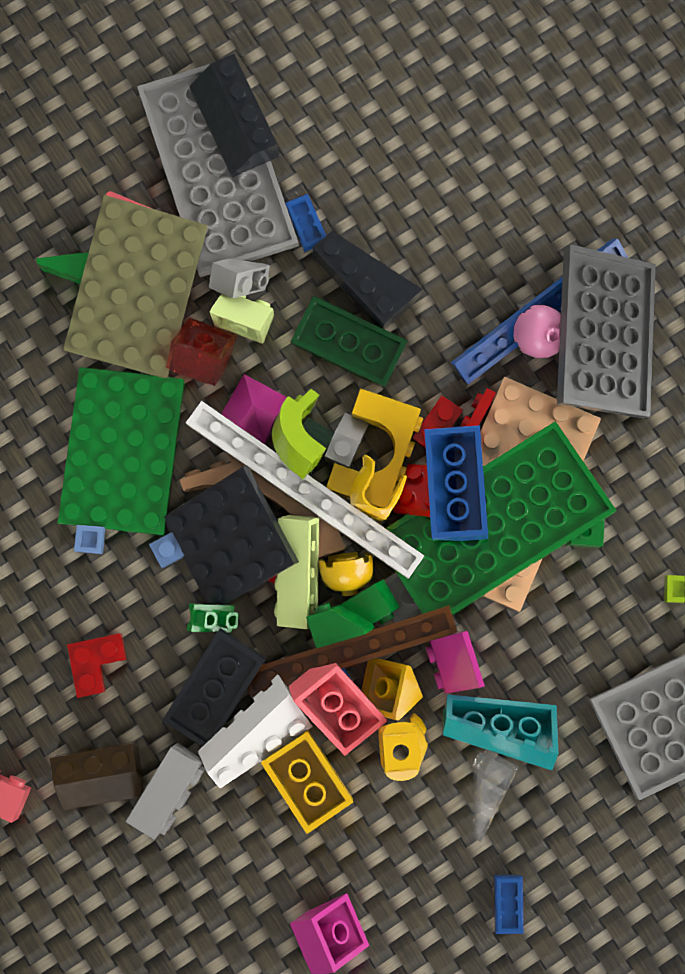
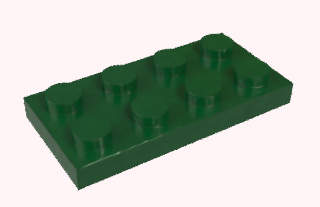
(348, 342)

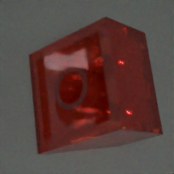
(201, 351)

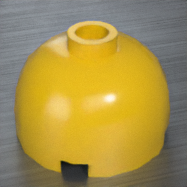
(346, 572)

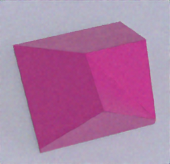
(254, 408)

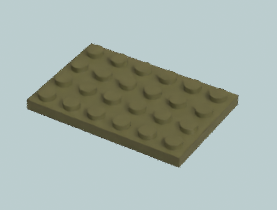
(135, 286)

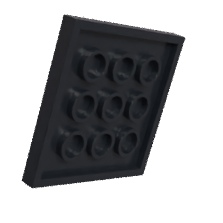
(230, 538)

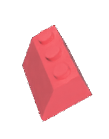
(336, 706)

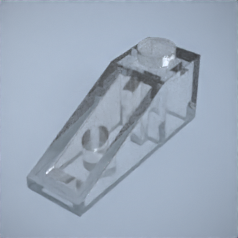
(491, 782)

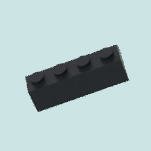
(234, 116)

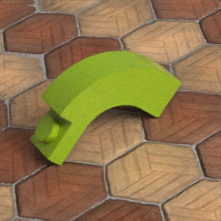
(291, 440)

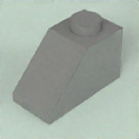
(346, 441)

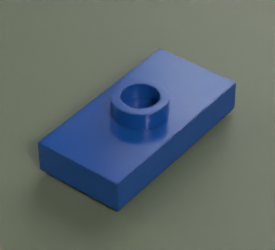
(305, 221)
(508, 904)

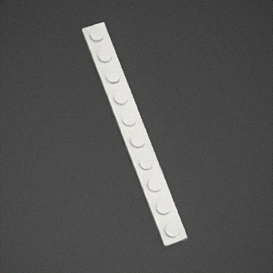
(305, 491)

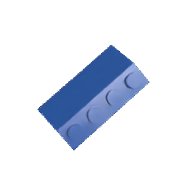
(456, 483)

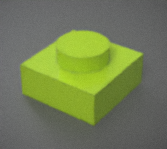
(674, 589)

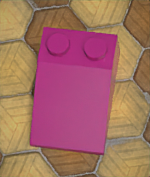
(455, 663)

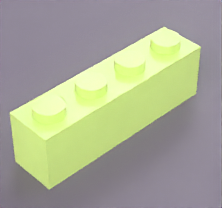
(298, 584)

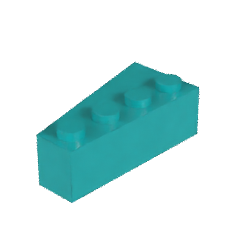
(505, 727)

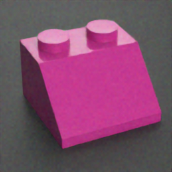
(329, 935)

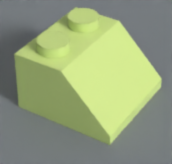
(243, 316)

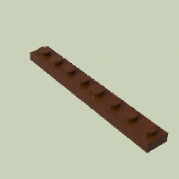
(358, 649)

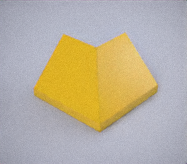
(391, 687)

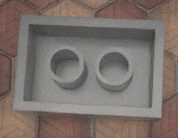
(166, 791)

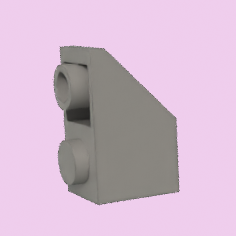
(238, 277)

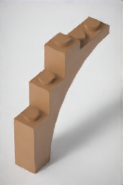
(329, 537)

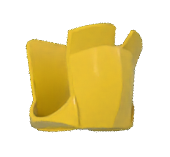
(359, 486)
(406, 734)

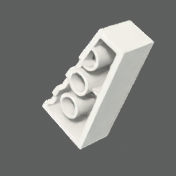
(254, 734)

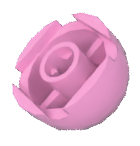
(538, 331)

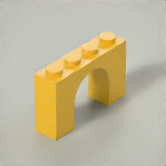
(398, 422)

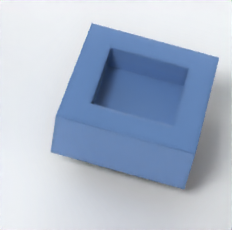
(89, 539)
(166, 550)

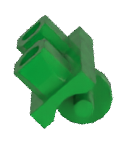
(212, 618)

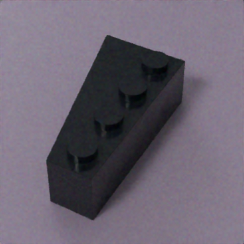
(368, 282)

